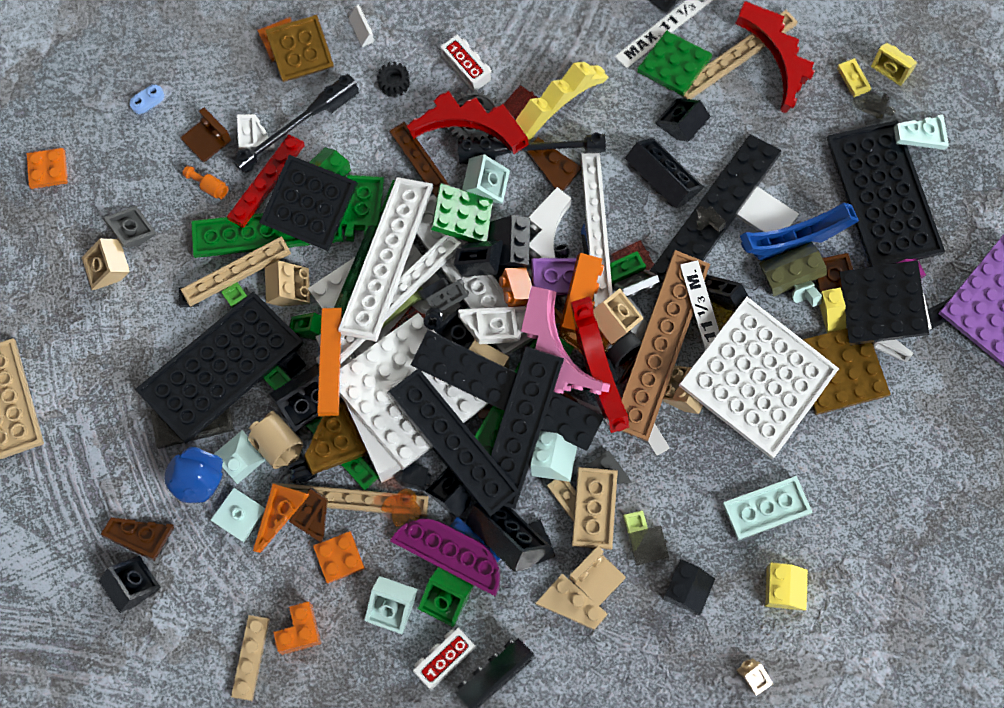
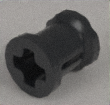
(433, 313)

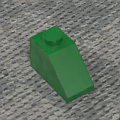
(306, 325)

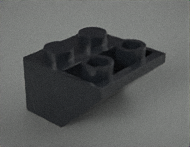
(478, 258)

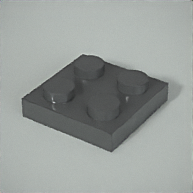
(636, 282)

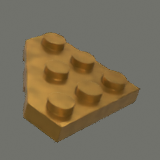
(334, 442)

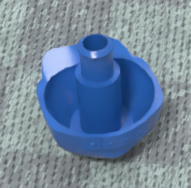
(193, 475)

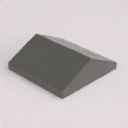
(130, 227)

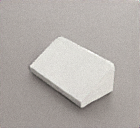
(361, 26)

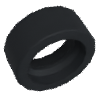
(623, 349)

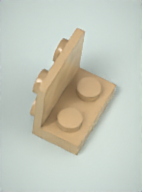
(597, 576)

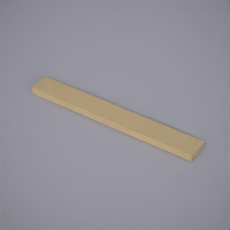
(732, 58)
(357, 499)

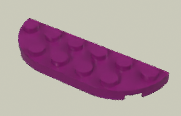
(451, 551)

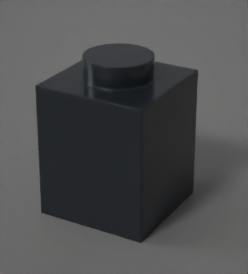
(416, 477)

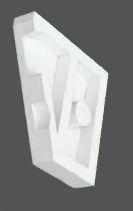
(250, 132)

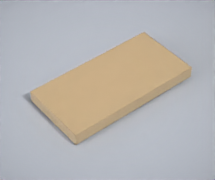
(594, 508)

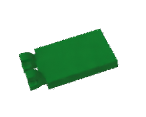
(364, 205)

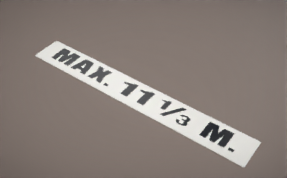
(652, 36)
(700, 301)

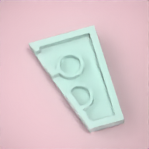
(923, 133)

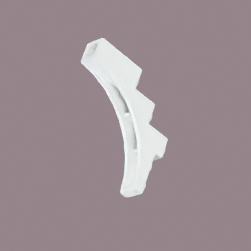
(545, 222)

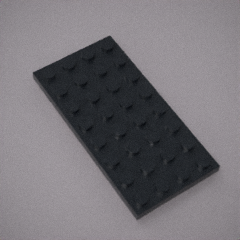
(885, 195)
(219, 367)

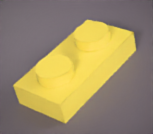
(854, 77)

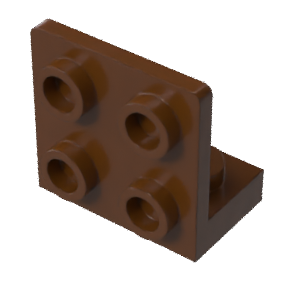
(206, 137)

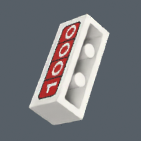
(466, 63)
(443, 658)

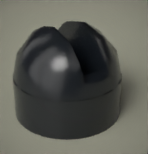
(562, 251)

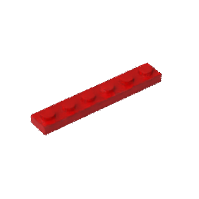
(264, 182)

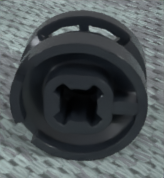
(300, 472)

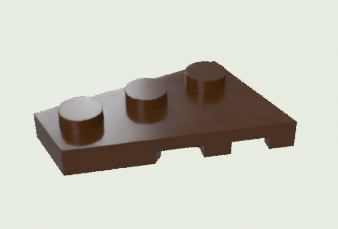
(555, 166)
(138, 537)

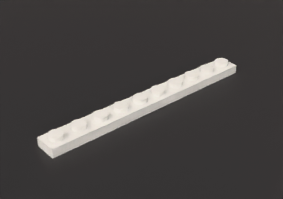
(596, 221)
(409, 284)

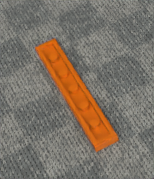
(329, 362)

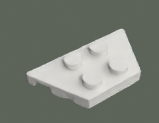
(494, 324)

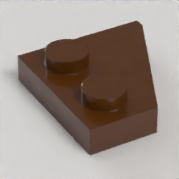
(312, 515)

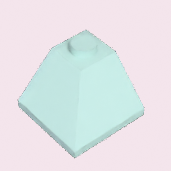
(239, 457)

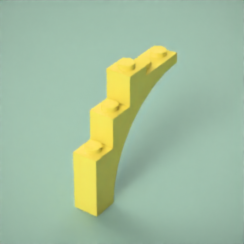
(558, 93)

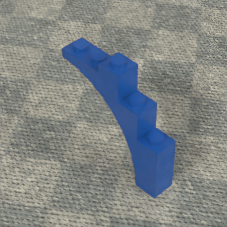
(817, 229)

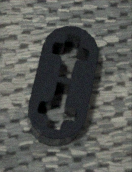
(433, 288)

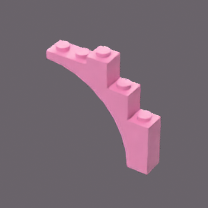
(540, 325)

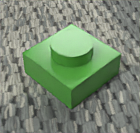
(234, 294)

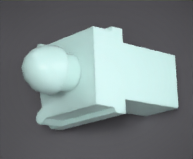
(808, 292)

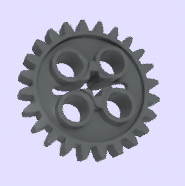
(486, 102)

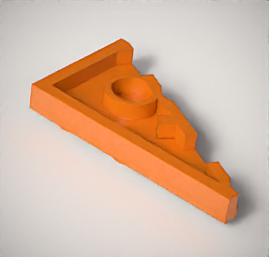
(279, 509)

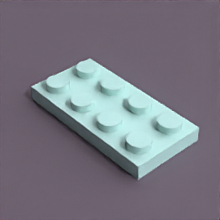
(767, 508)

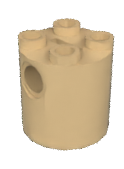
(275, 441)

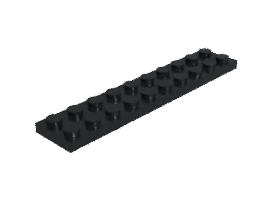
(726, 196)
(494, 384)

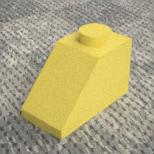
(833, 310)

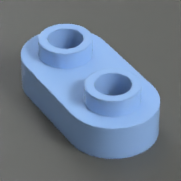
(147, 99)

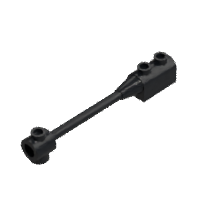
(329, 99)
(467, 149)

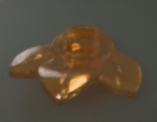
(402, 510)

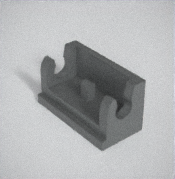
(448, 296)

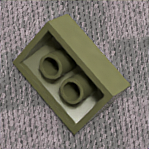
(793, 268)

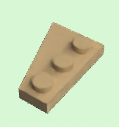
(569, 601)

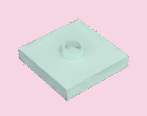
(238, 515)

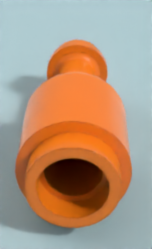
(208, 183)

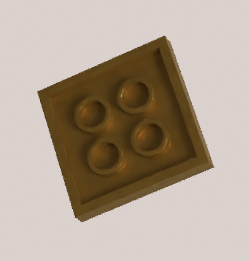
(299, 48)

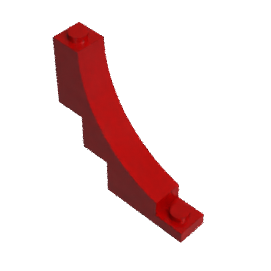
(596, 364)

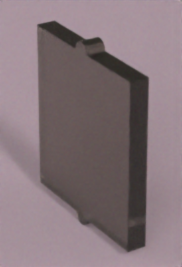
(648, 545)

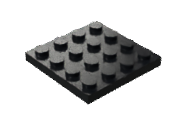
(308, 202)
(884, 303)

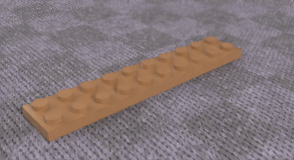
(659, 348)

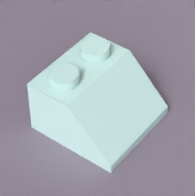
(486, 178)
(553, 457)
(390, 604)

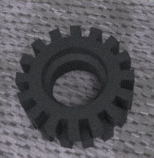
(390, 70)

